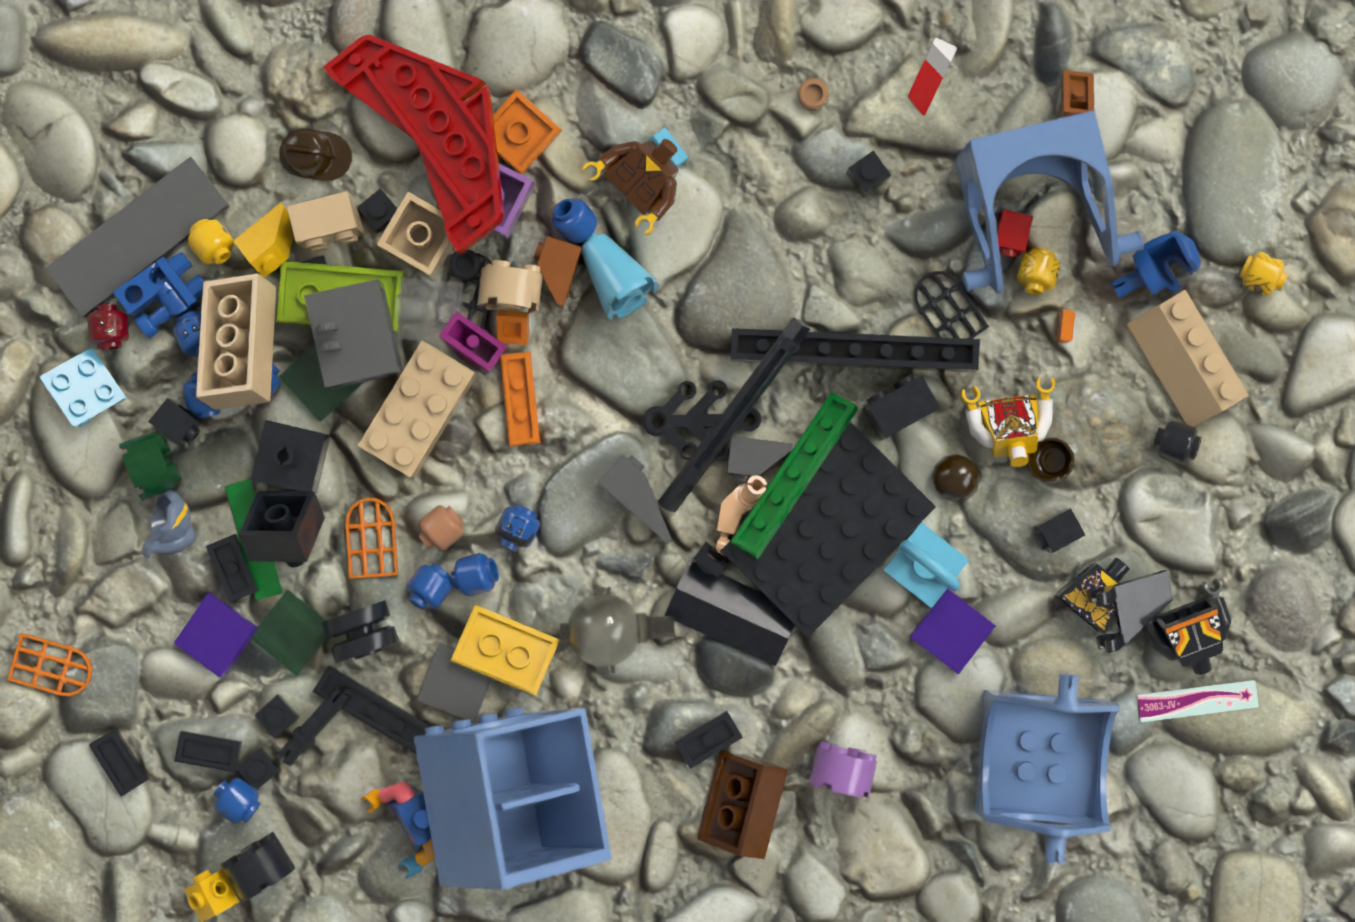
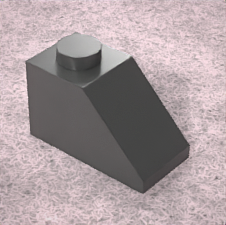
(753, 456)

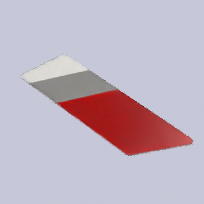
(931, 74)

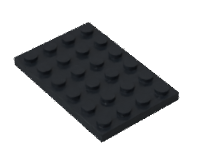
(835, 532)

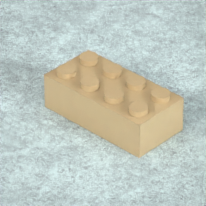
(236, 342)
(417, 409)

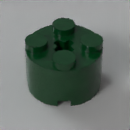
(149, 464)

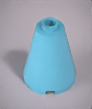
(616, 276)

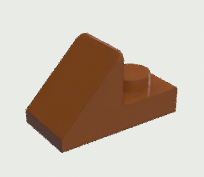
(1076, 93)

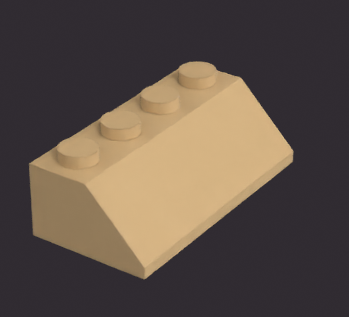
(1187, 359)

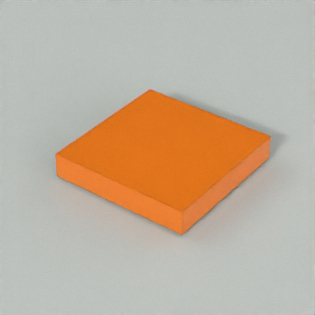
(522, 132)

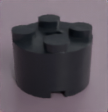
(258, 866)

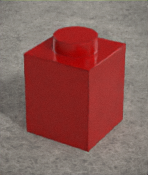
(1013, 233)

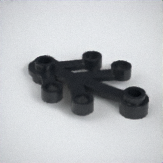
(693, 420)

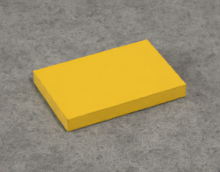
(505, 650)

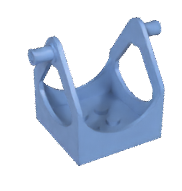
(1048, 148)
(1045, 763)

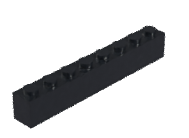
(863, 350)

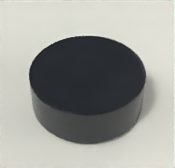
(466, 265)

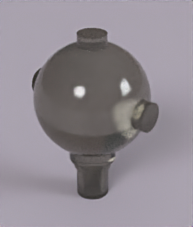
(608, 629)

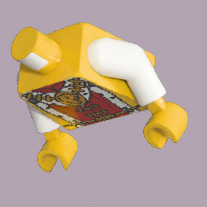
(1010, 424)

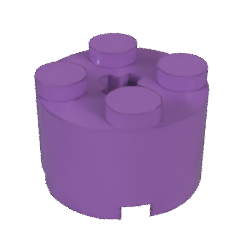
(843, 769)

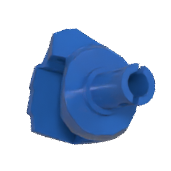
(1154, 264)

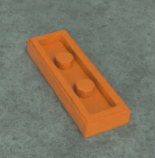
(520, 399)

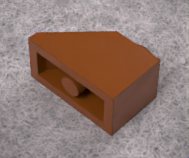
(558, 266)

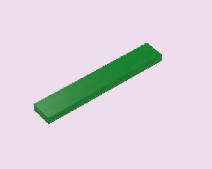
(794, 475)

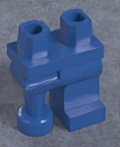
(161, 283)

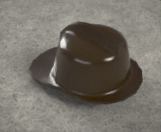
(315, 154)

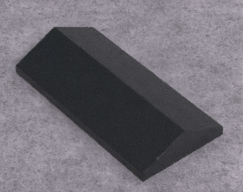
(730, 613)

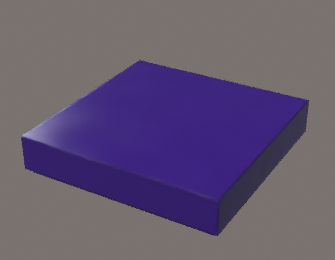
(952, 631)
(216, 635)

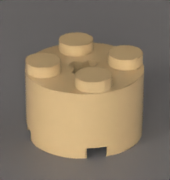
(510, 287)

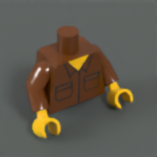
(642, 176)

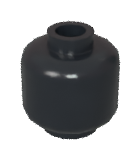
(1177, 442)

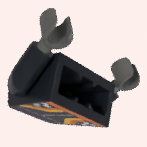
(1192, 630)

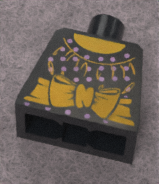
(1076, 594)

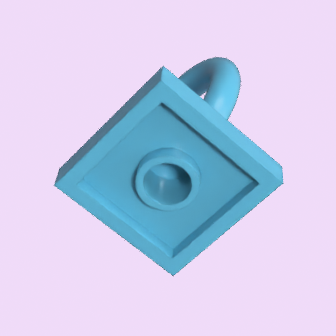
(926, 565)

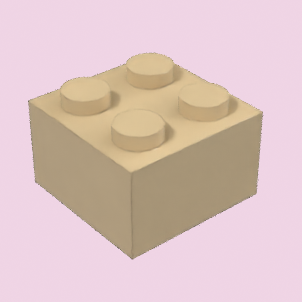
(326, 221)
(417, 236)

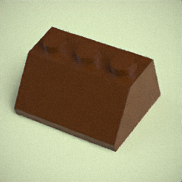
(742, 805)

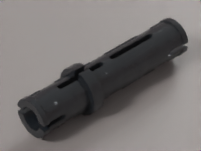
(305, 735)

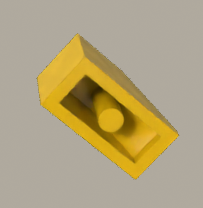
(268, 241)

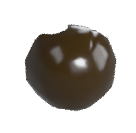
(1051, 461)
(955, 478)

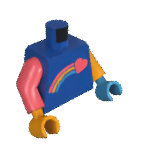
(411, 813)

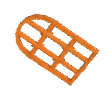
(364, 549)
(42, 656)

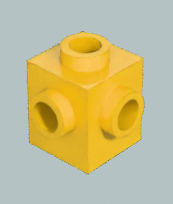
(210, 894)

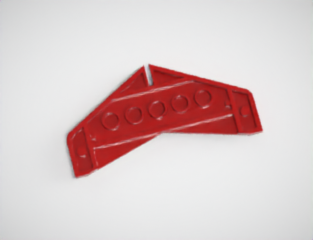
(451, 134)

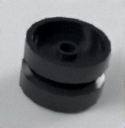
(360, 632)

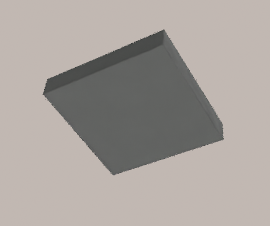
(453, 687)

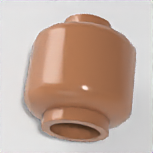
(441, 527)

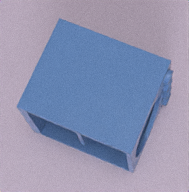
(512, 798)

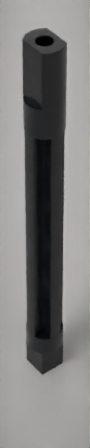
(734, 415)

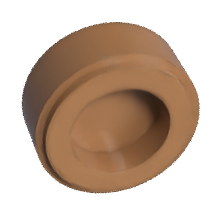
(813, 94)

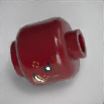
(108, 327)

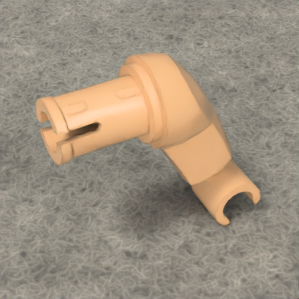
(736, 506)

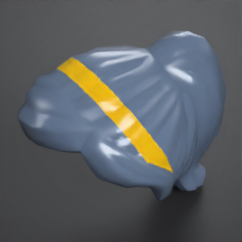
(169, 526)

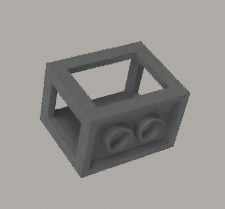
(354, 334)

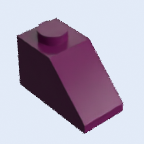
(471, 343)

